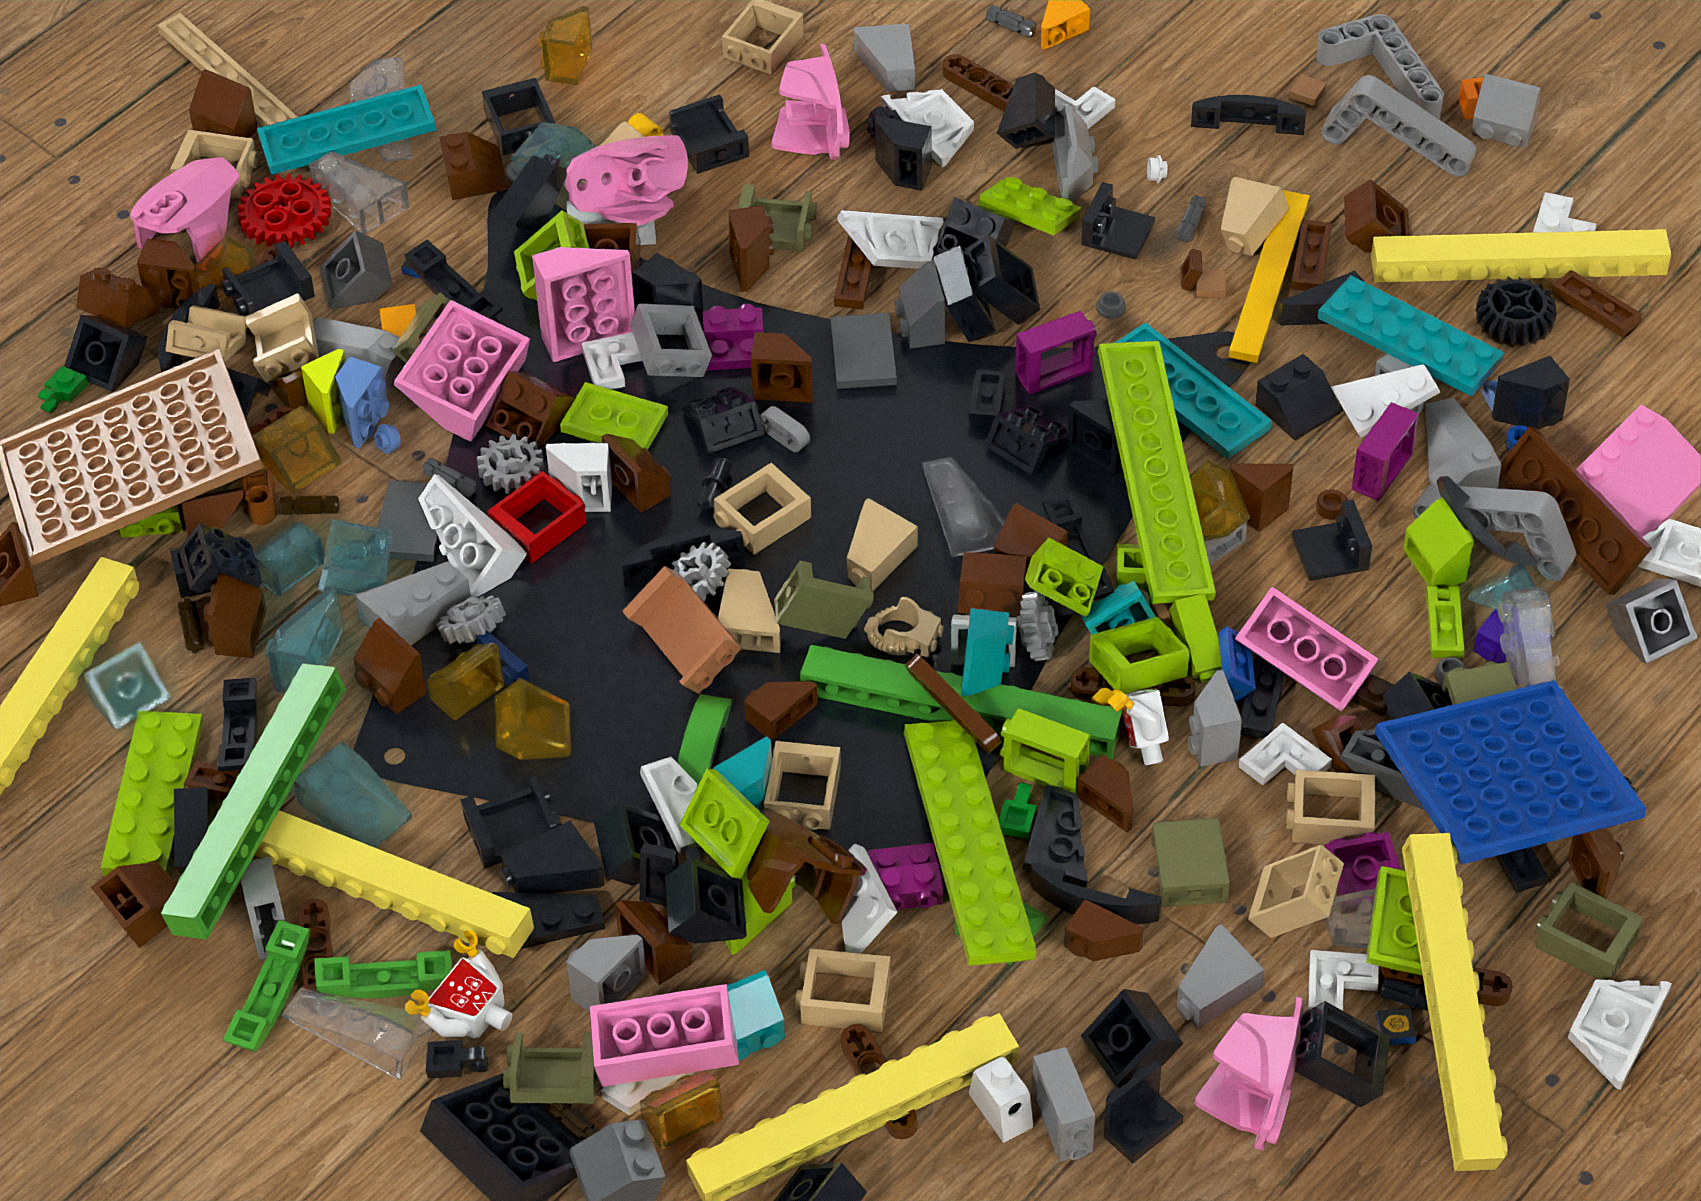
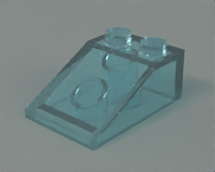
(305, 638)
(350, 797)

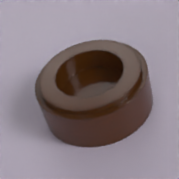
(1329, 503)

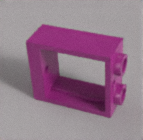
(1041, 374)
(1384, 451)

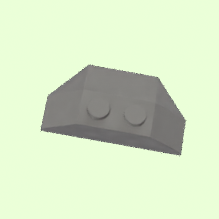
(1073, 153)

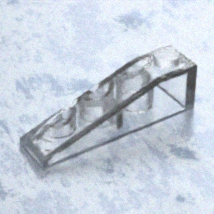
(377, 79)
(964, 511)
(368, 1030)

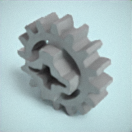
(509, 463)
(703, 568)
(471, 619)
(1037, 626)

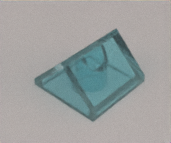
(1511, 579)
(125, 686)

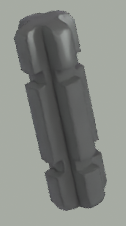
(1011, 20)
(1191, 218)
(454, 478)

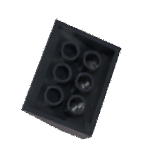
(500, 1144)

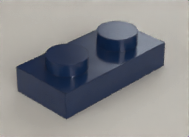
(511, 665)

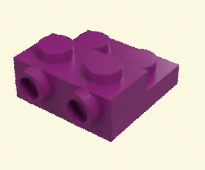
(731, 335)
(1362, 860)
(909, 875)

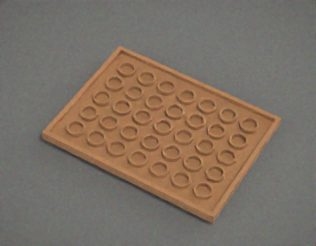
(127, 456)

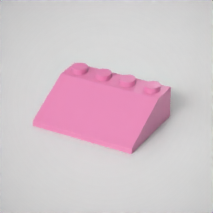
(582, 297)
(462, 368)
(1644, 470)

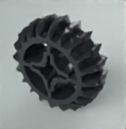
(1516, 311)

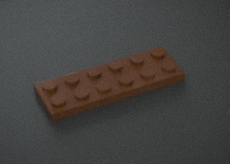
(1602, 538)

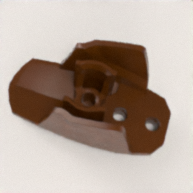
(821, 863)

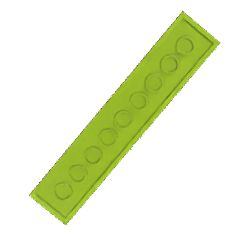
(1155, 471)
(969, 844)

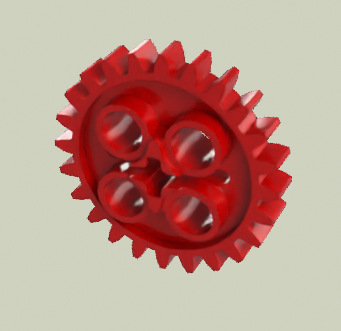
(284, 210)

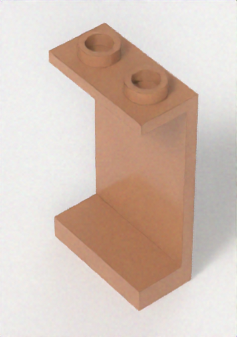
(683, 628)

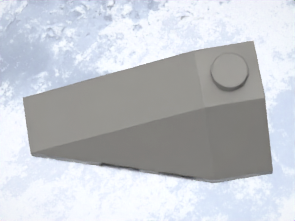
(360, 343)
(1458, 447)

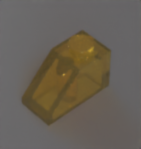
(225, 254)

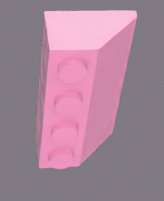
(1307, 649)
(663, 1035)

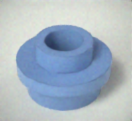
(387, 438)

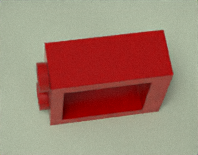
(528, 496)

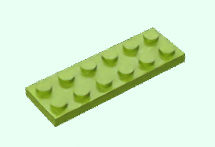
(156, 764)

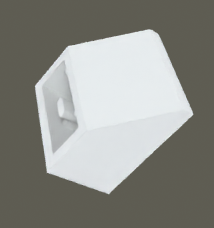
(583, 471)

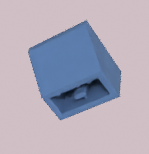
(361, 398)

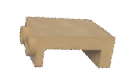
(207, 332)
(283, 337)

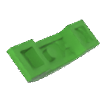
(703, 734)
(382, 978)
(271, 988)

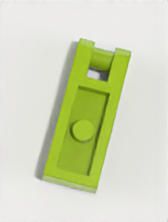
(1444, 621)

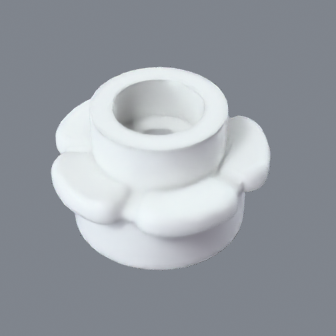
(1156, 169)

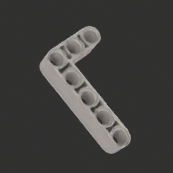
(1391, 49)
(1403, 120)
(1518, 511)

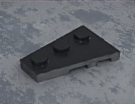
(1058, 836)
(558, 915)

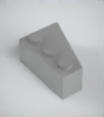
(415, 602)

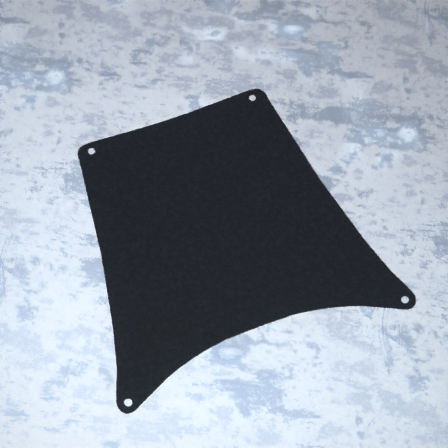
(618, 682)

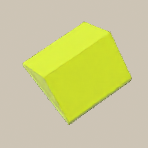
(322, 388)

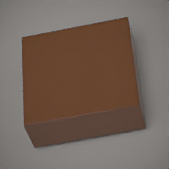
(1191, 269)

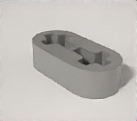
(784, 429)

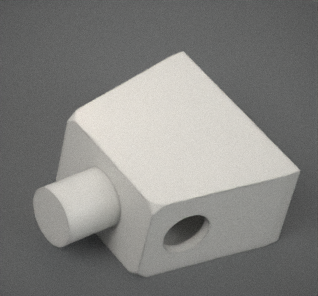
(995, 1091)

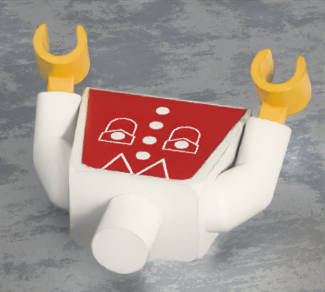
(1141, 717)
(466, 998)

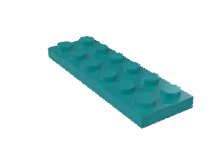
(346, 129)
(1411, 335)
(1203, 400)

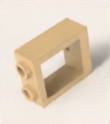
(760, 14)
(213, 145)
(770, 479)
(820, 761)
(1324, 830)
(1281, 913)
(842, 1013)

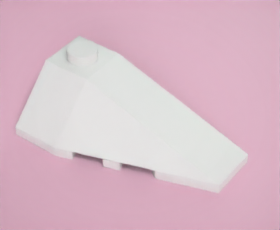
(470, 537)

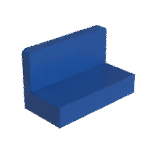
(1236, 664)

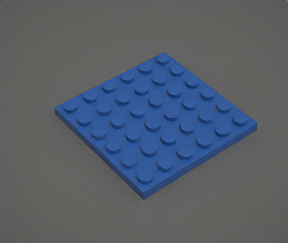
(1509, 771)

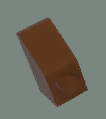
(779, 706)
(1333, 738)
(1108, 791)
(1101, 934)

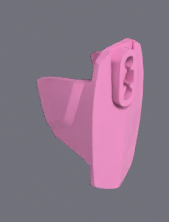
(819, 120)
(634, 180)
(189, 199)
(1254, 1074)

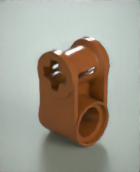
(259, 496)

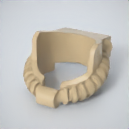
(923, 636)

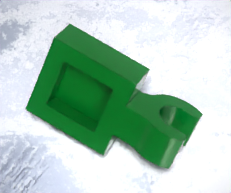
(63, 385)
(1018, 815)

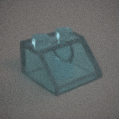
(556, 140)
(288, 556)
(355, 557)

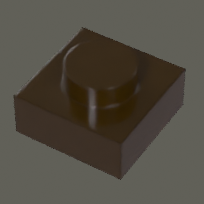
(1371, 694)

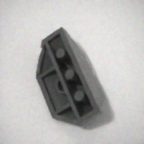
(1368, 756)

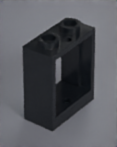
(498, 103)
(1002, 279)
(966, 307)
(1370, 1061)

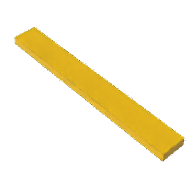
(1268, 281)

